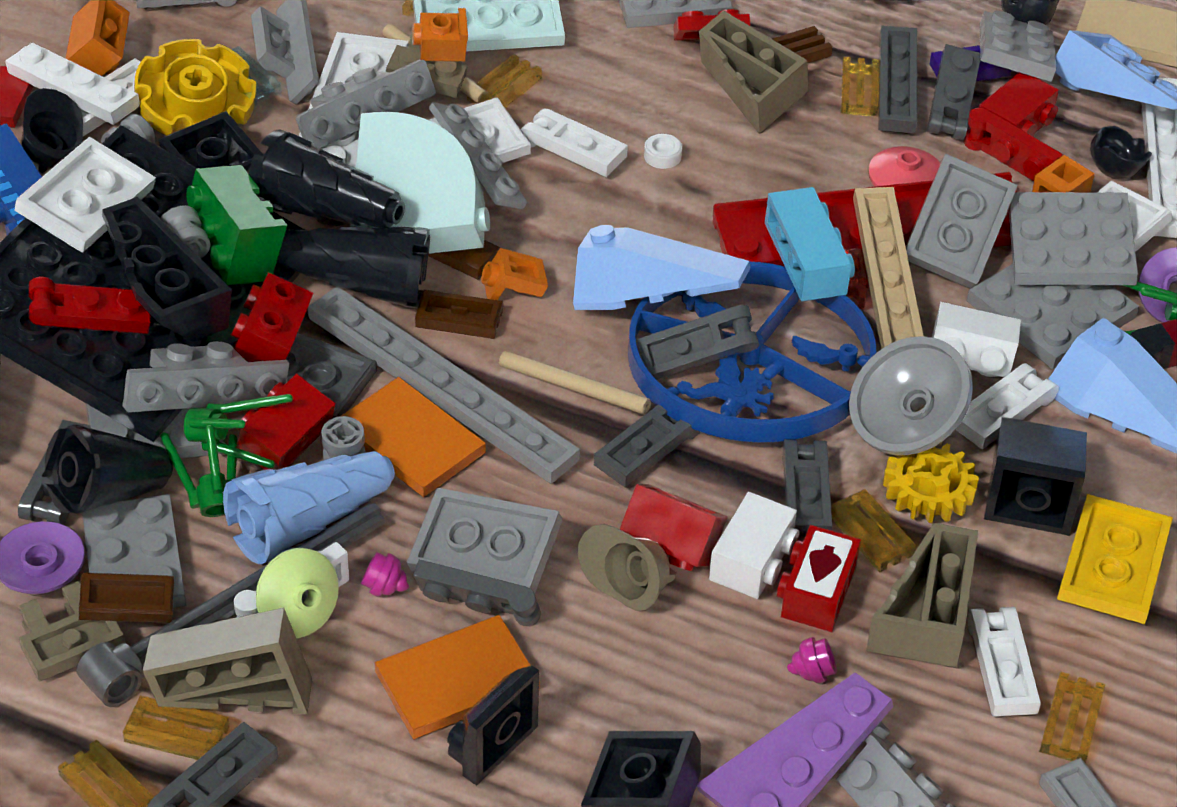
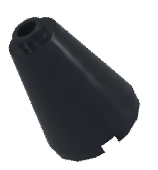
(102, 468)

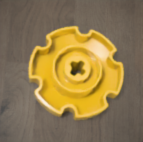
(192, 85)

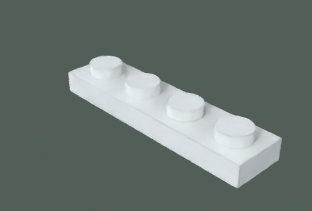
(87, 89)

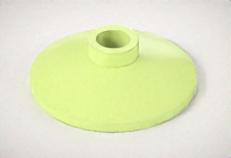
(286, 581)

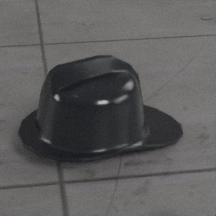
(50, 127)

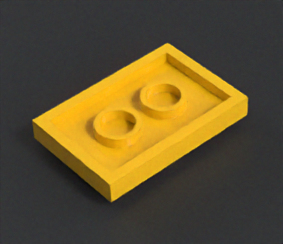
(1115, 559)

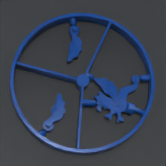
(746, 394)

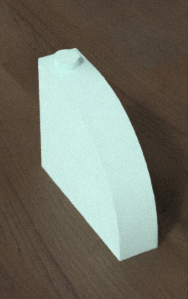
(429, 174)

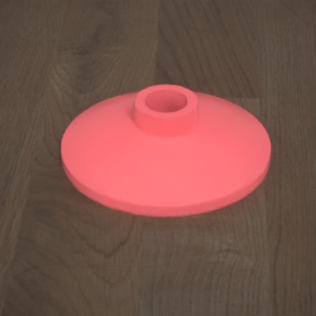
(902, 165)

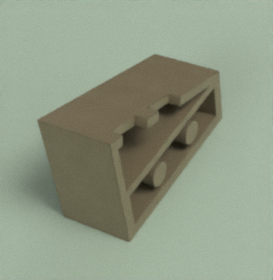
(752, 69)
(930, 601)
(230, 662)

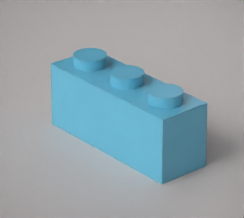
(808, 244)

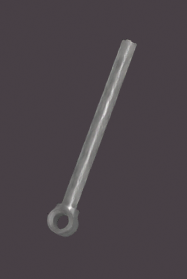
(118, 671)

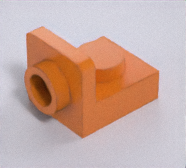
(514, 272)

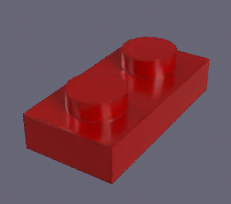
(691, 22)

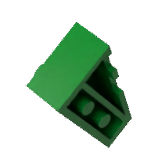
(238, 224)

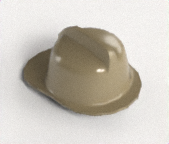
(624, 565)

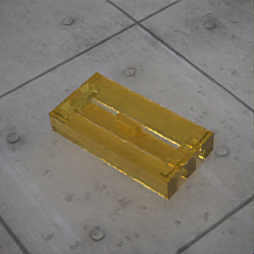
(860, 69)
(503, 75)
(873, 544)
(1079, 690)
(173, 735)
(115, 769)

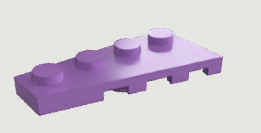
(802, 752)

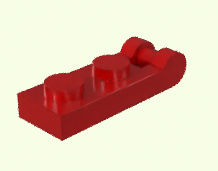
(1008, 143)
(86, 307)

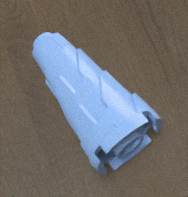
(300, 500)

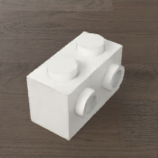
(981, 337)
(754, 545)

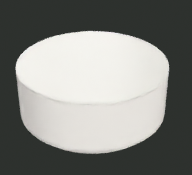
(663, 151)

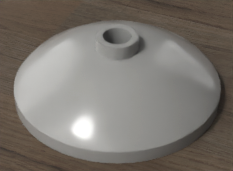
(902, 380)

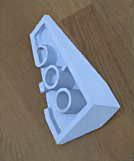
(1111, 68)
(637, 264)
(1118, 381)

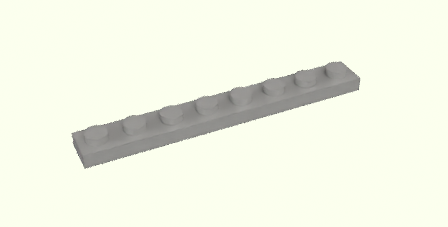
(445, 385)

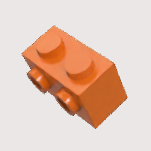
(98, 36)

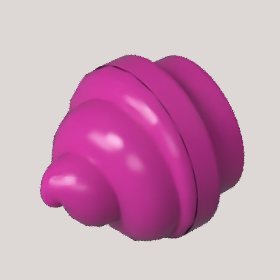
(385, 575)
(813, 660)

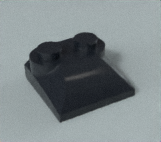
(212, 143)
(496, 724)
(645, 770)

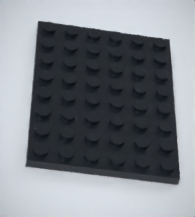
(92, 361)

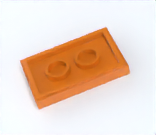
(415, 436)
(449, 675)

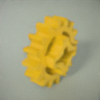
(931, 483)

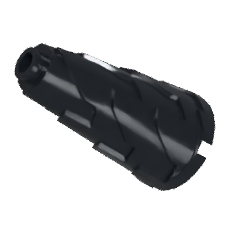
(319, 184)
(360, 259)

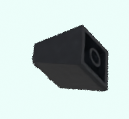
(1036, 476)

